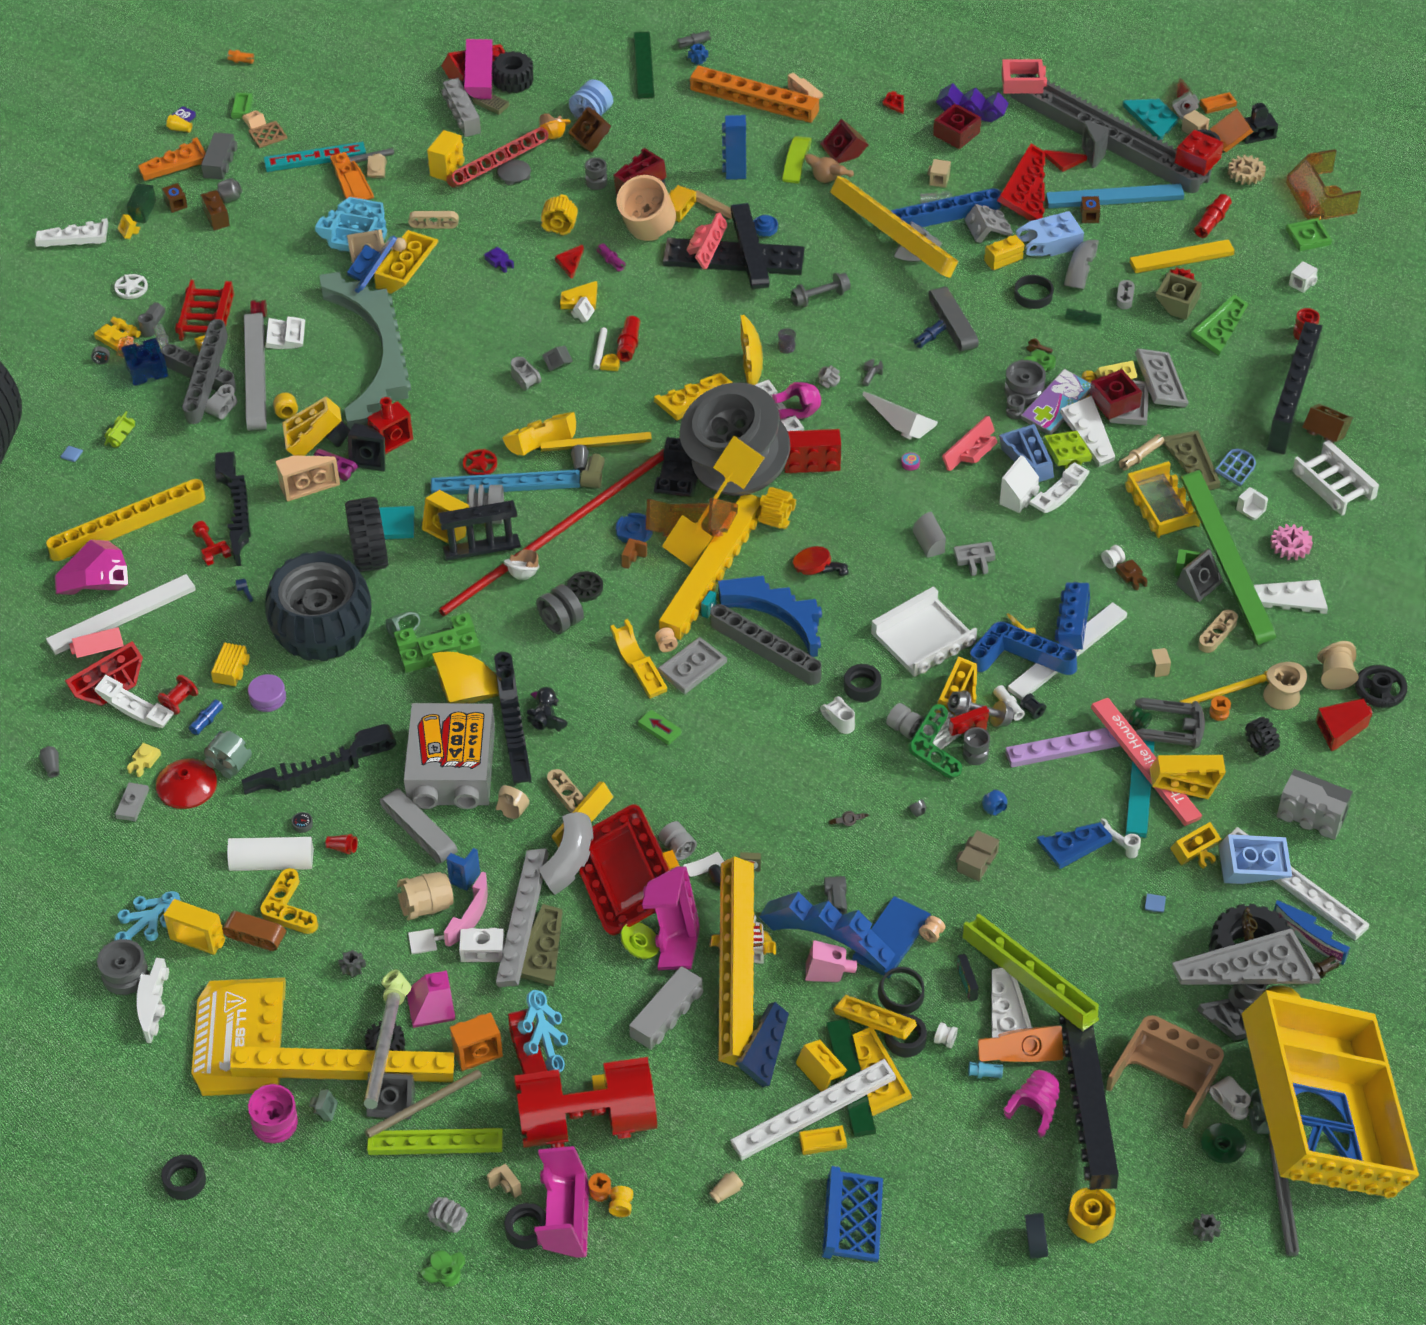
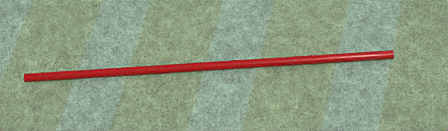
(555, 531)

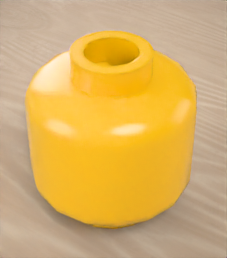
(285, 405)

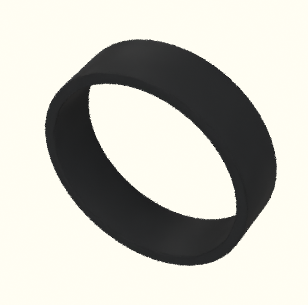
(1033, 279)

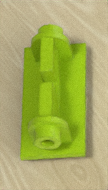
(114, 435)

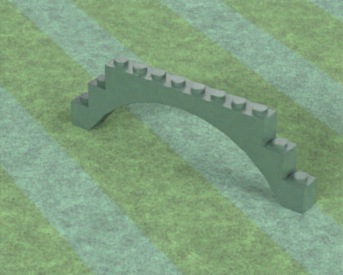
(376, 311)

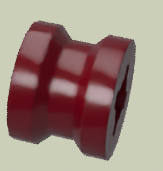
(259, 307)

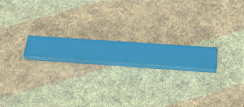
(1117, 195)
(510, 482)

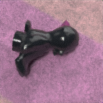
(543, 714)

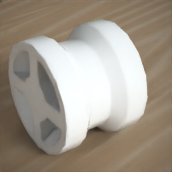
(1113, 556)
(945, 1035)

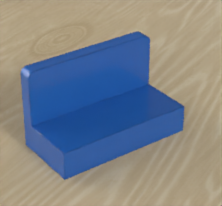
(463, 871)

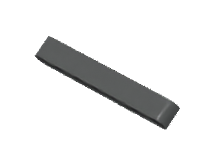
(205, 371)
(765, 644)

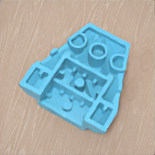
(351, 217)

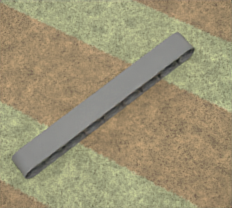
(255, 372)

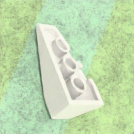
(901, 418)

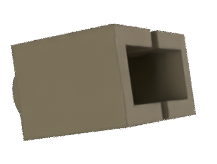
(979, 851)

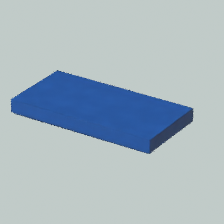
(898, 929)

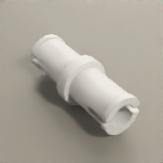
(1002, 694)

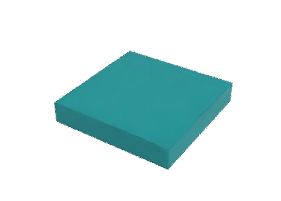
(398, 522)

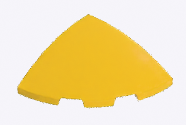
(751, 351)
(465, 678)

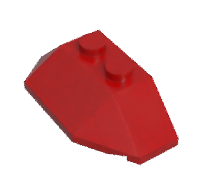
(120, 665)

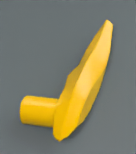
(1016, 623)

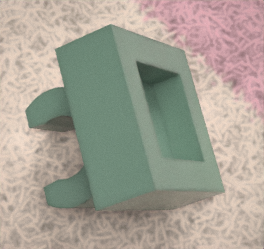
(324, 1105)

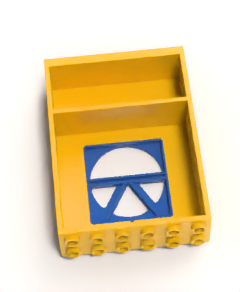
(1341, 1057)

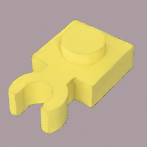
(143, 757)

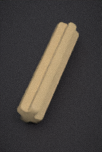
(713, 204)

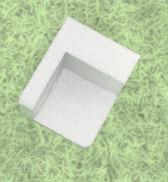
(1252, 503)

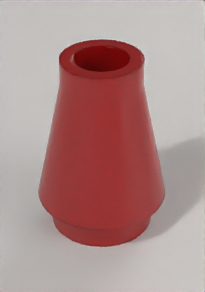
(342, 843)

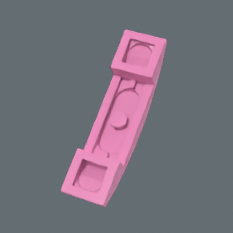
(472, 915)

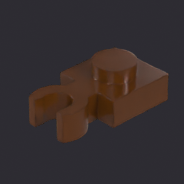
(1131, 572)

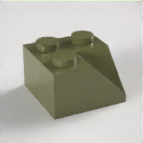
(1179, 295)

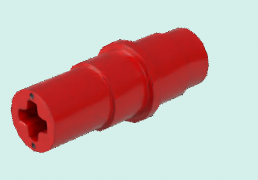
(1213, 215)
(628, 339)

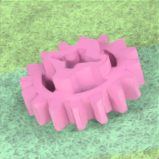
(1291, 542)

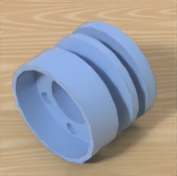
(591, 94)

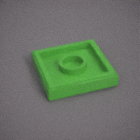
(1308, 234)

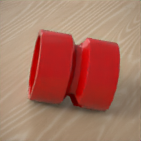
(1302, 316)

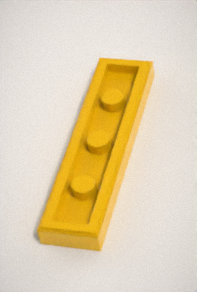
(591, 806)
(875, 1017)

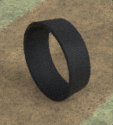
(898, 1008)

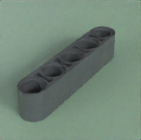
(954, 318)
(184, 363)

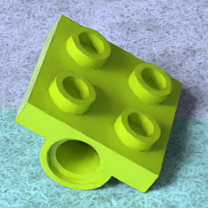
(1067, 448)

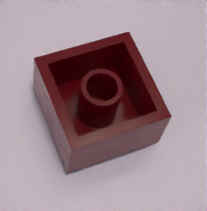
(957, 126)
(1115, 394)

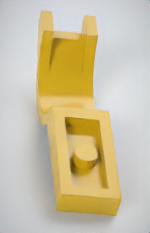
(635, 659)

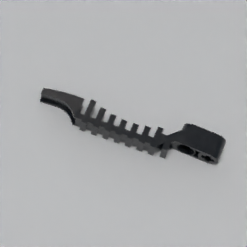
(240, 529)
(512, 718)
(366, 743)

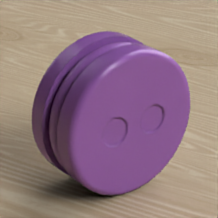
(266, 693)

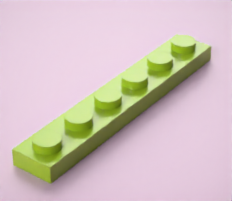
(436, 1141)

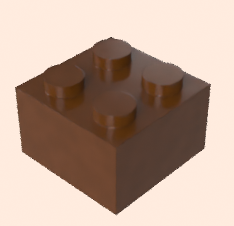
(1327, 423)

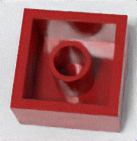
(1199, 152)

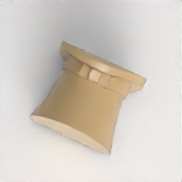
(1338, 665)
(1284, 685)

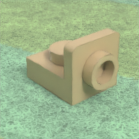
(505, 1177)

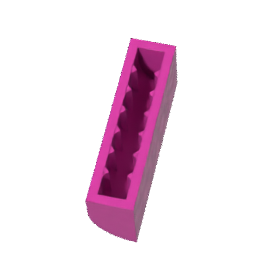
(479, 68)

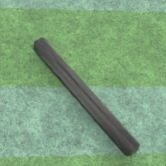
(1285, 1208)

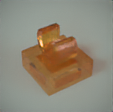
(124, 341)

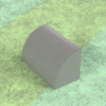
(929, 535)

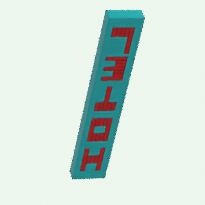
(311, 157)

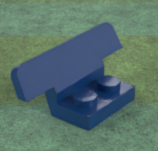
(368, 263)

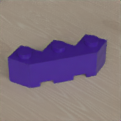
(987, 108)

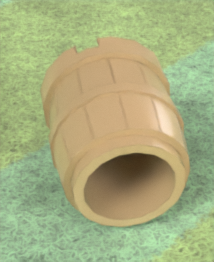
(425, 894)

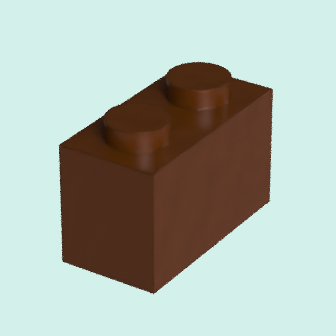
(215, 210)

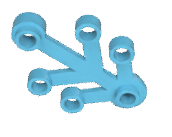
(146, 917)
(538, 1007)

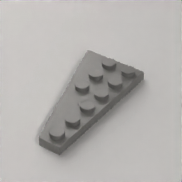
(1262, 960)

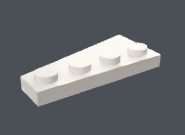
(1007, 1004)

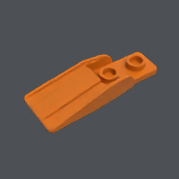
(351, 177)
(1023, 1045)

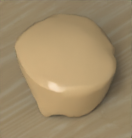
(512, 802)

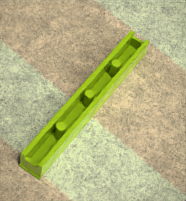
(1031, 972)

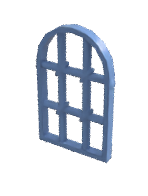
(1238, 472)

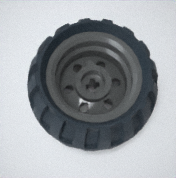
(318, 606)

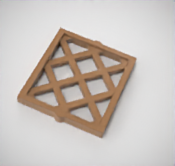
(259, 130)

